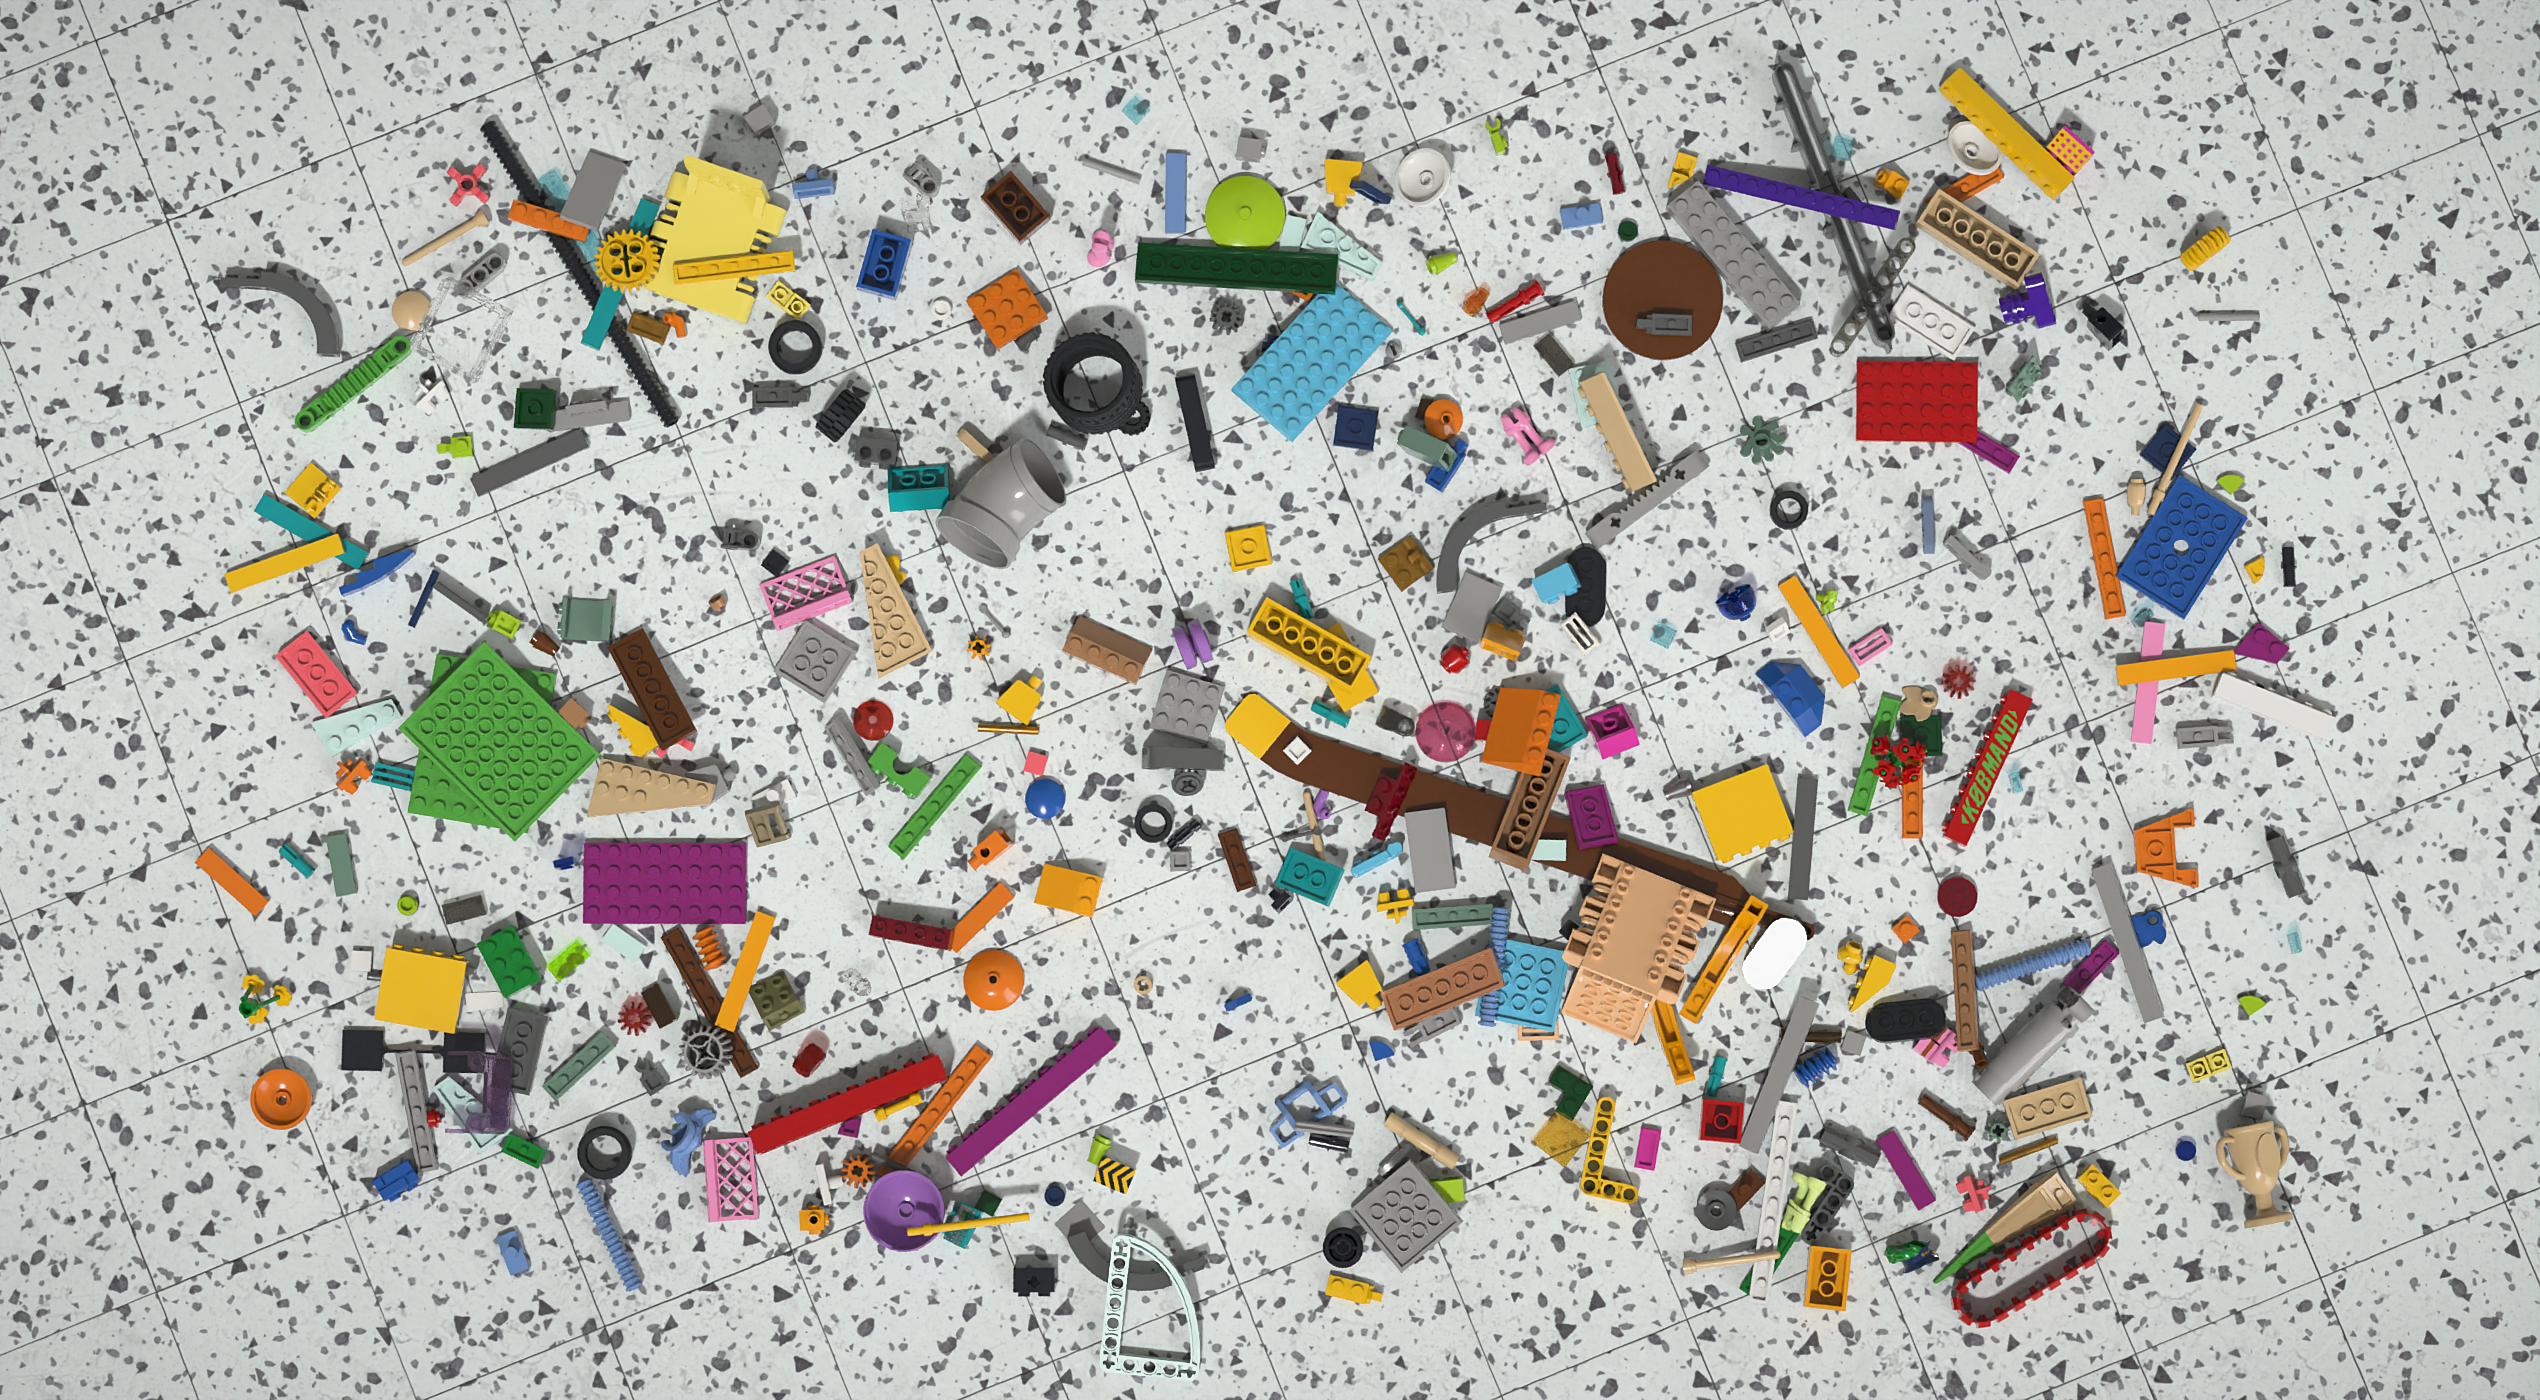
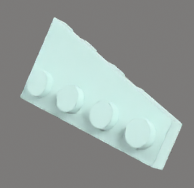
(351, 727)
(461, 1105)

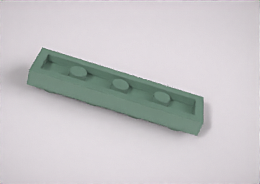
(1452, 917)
(579, 1066)

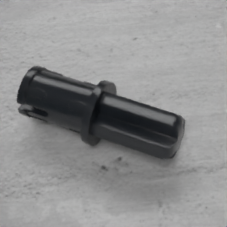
(2288, 567)
(1329, 1143)

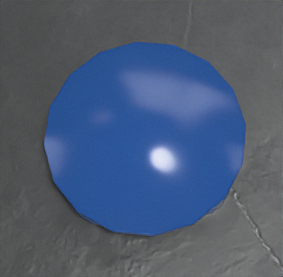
(1045, 798)

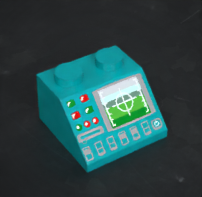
(962, 1213)

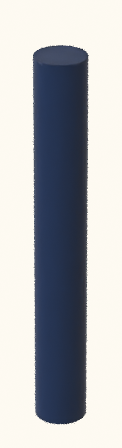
(423, 599)

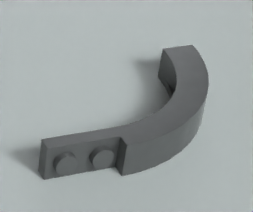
(322, 321)
(1482, 517)
(1100, 1267)

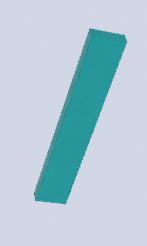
(307, 529)

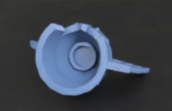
(686, 1137)

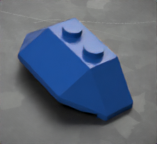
(1795, 694)

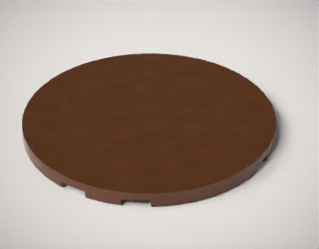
(1662, 280)

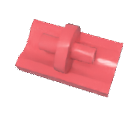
(1976, 1201)

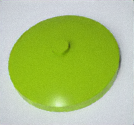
(1245, 214)

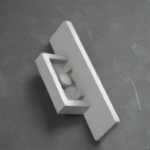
(590, 414)

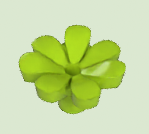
(1827, 600)

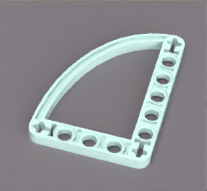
(1115, 1332)

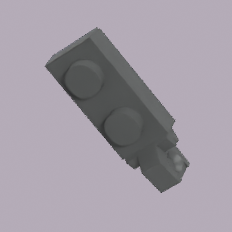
(1666, 324)
(777, 397)

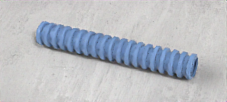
(1497, 943)
(2032, 964)
(609, 1234)

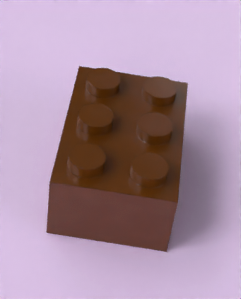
(1015, 208)

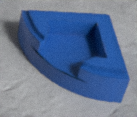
(1238, 1002)
(1380, 1050)

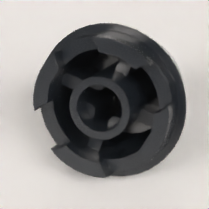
(1343, 1247)

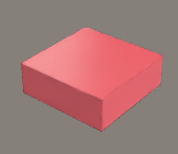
(1035, 763)

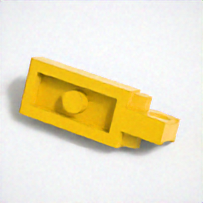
(1351, 1290)

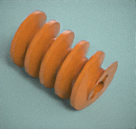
(709, 948)

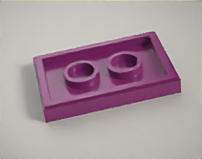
(1591, 817)

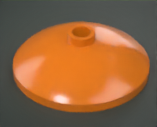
(1008, 984)
(267, 1094)

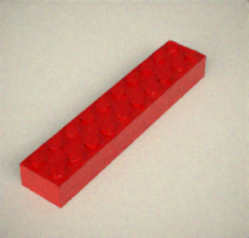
(847, 1105)

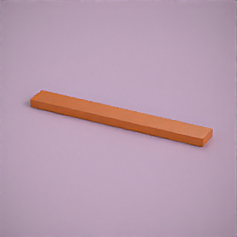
(938, 1108)

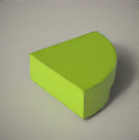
(2230, 483)
(2251, 1004)

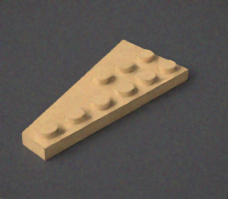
(893, 625)
(636, 789)

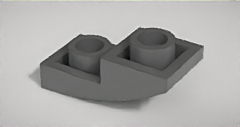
(1399, 1159)

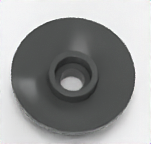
(1724, 1217)

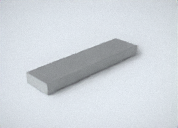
(1540, 322)
(852, 756)

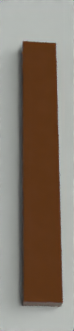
(707, 998)

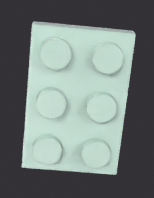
(1580, 373)

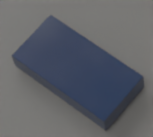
(1370, 192)

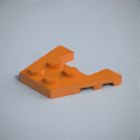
(2156, 849)

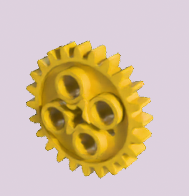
(645, 258)

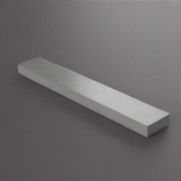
(416, 1111)

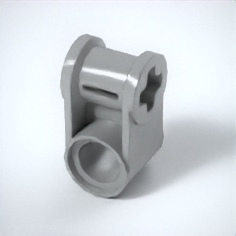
(920, 177)

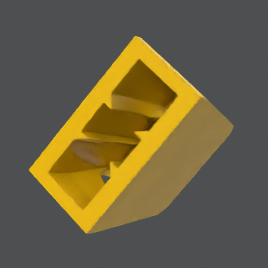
(1338, 178)
(1021, 699)
(1361, 986)

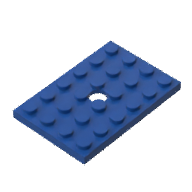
(2189, 516)

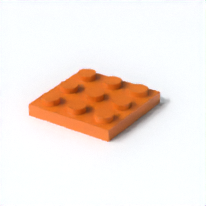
(1007, 309)

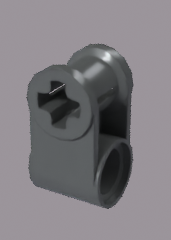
(736, 539)

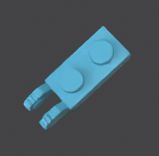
(1378, 859)

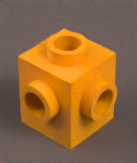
(805, 1218)

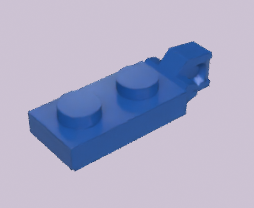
(1440, 478)

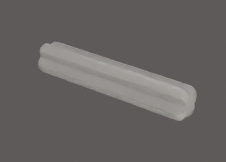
(1324, 1128)

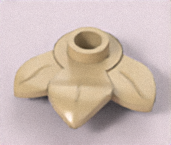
(1916, 702)

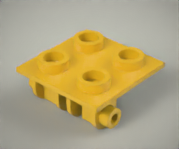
(313, 490)

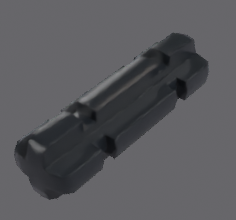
(1184, 835)

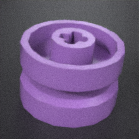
(1194, 643)

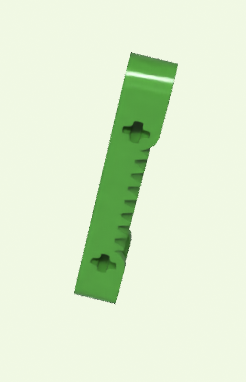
(353, 384)

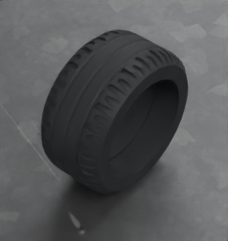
(783, 329)
(582, 1152)

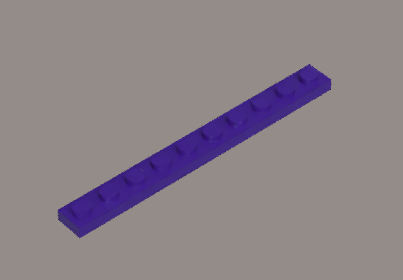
(1801, 197)

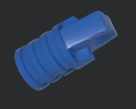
(1416, 957)

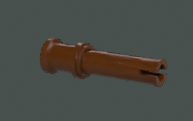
(1954, 1122)

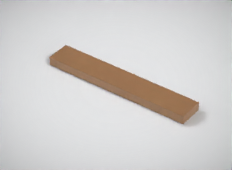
(1964, 990)

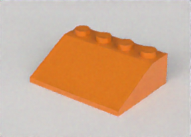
(1521, 729)

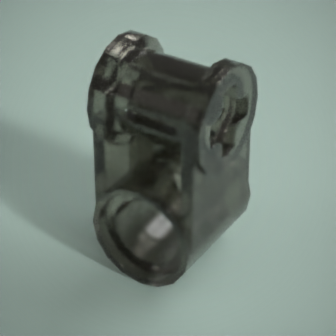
(1391, 721)

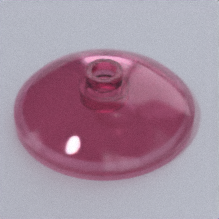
(1441, 746)

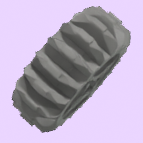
(690, 1045)

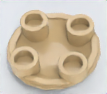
(409, 310)

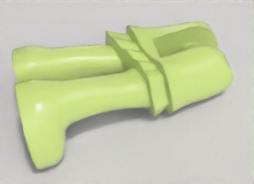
(1796, 1213)

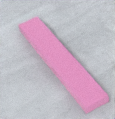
(2147, 692)

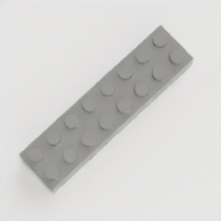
(1732, 256)

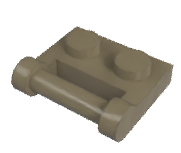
(761, 825)

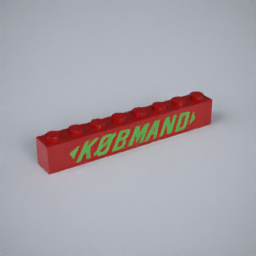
(1987, 768)

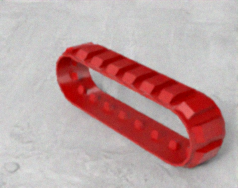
(2052, 1283)

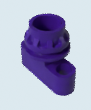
(2029, 303)

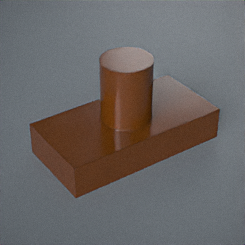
(1746, 1188)

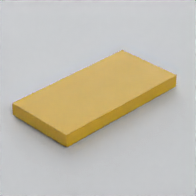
(1363, 690)

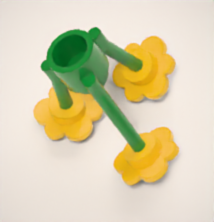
(251, 1008)

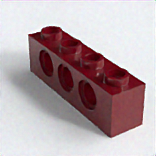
(911, 933)

